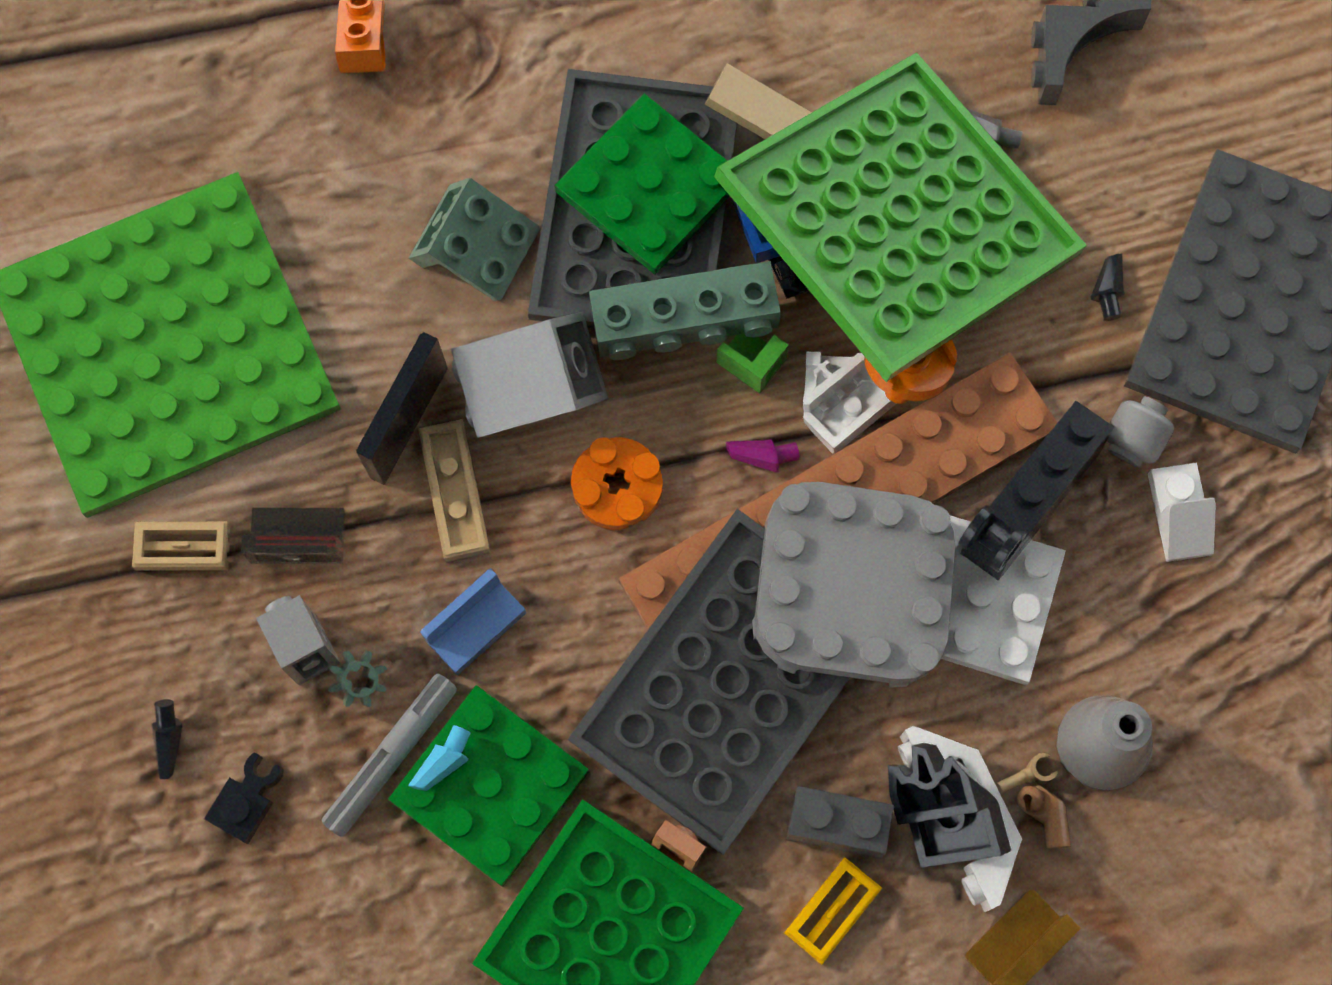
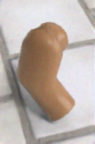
(1049, 811)

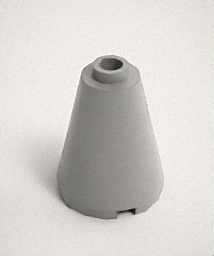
(1105, 742)

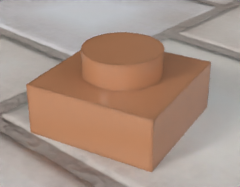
(679, 845)

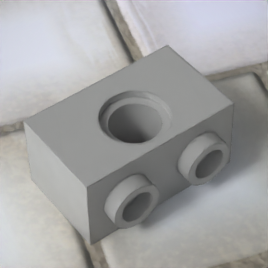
(297, 639)

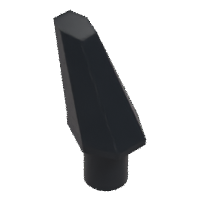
(1110, 287)
(166, 737)

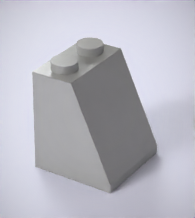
(528, 374)

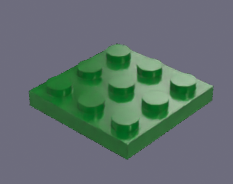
(646, 183)
(503, 794)

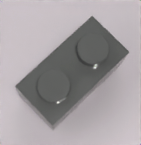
(840, 822)

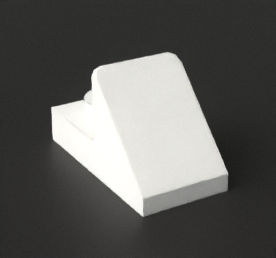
(1182, 512)

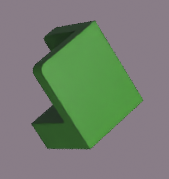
(753, 359)

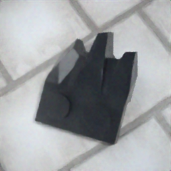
(946, 809)

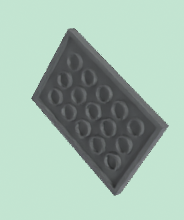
(575, 252)
(1245, 306)
(699, 706)

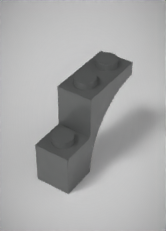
(1069, 29)

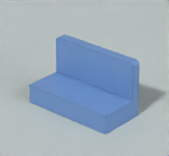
(473, 622)

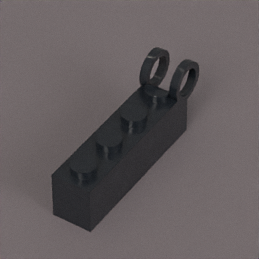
(1035, 491)

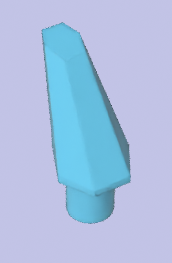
(442, 760)

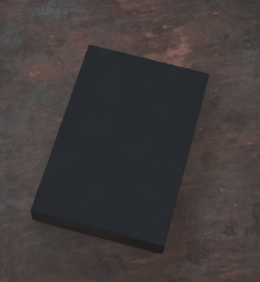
(402, 408)

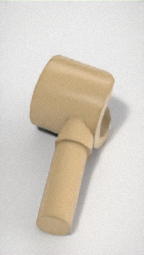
(1026, 775)

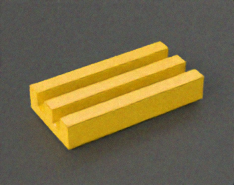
(806, 943)

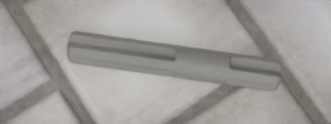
(389, 755)

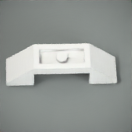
(987, 876)

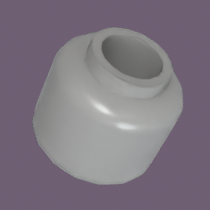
(1140, 431)

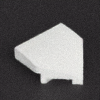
(840, 399)

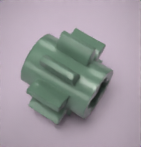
(368, 671)

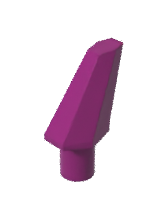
(763, 453)

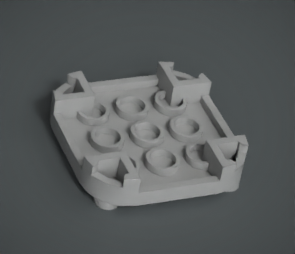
(855, 583)

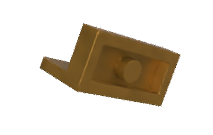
(1021, 941)

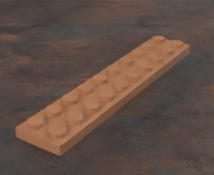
(916, 454)

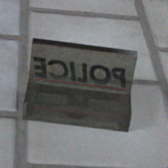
(295, 536)

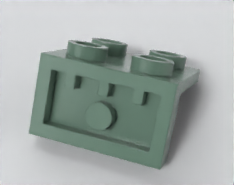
(476, 238)

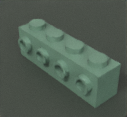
(685, 310)

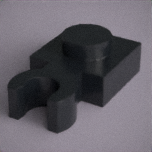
(241, 806)

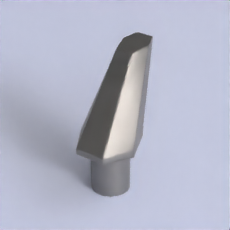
(1001, 135)

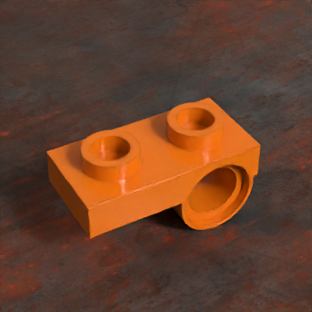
(360, 36)

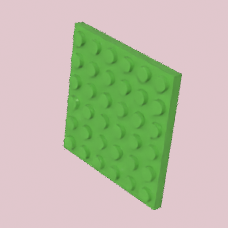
(900, 214)
(163, 344)

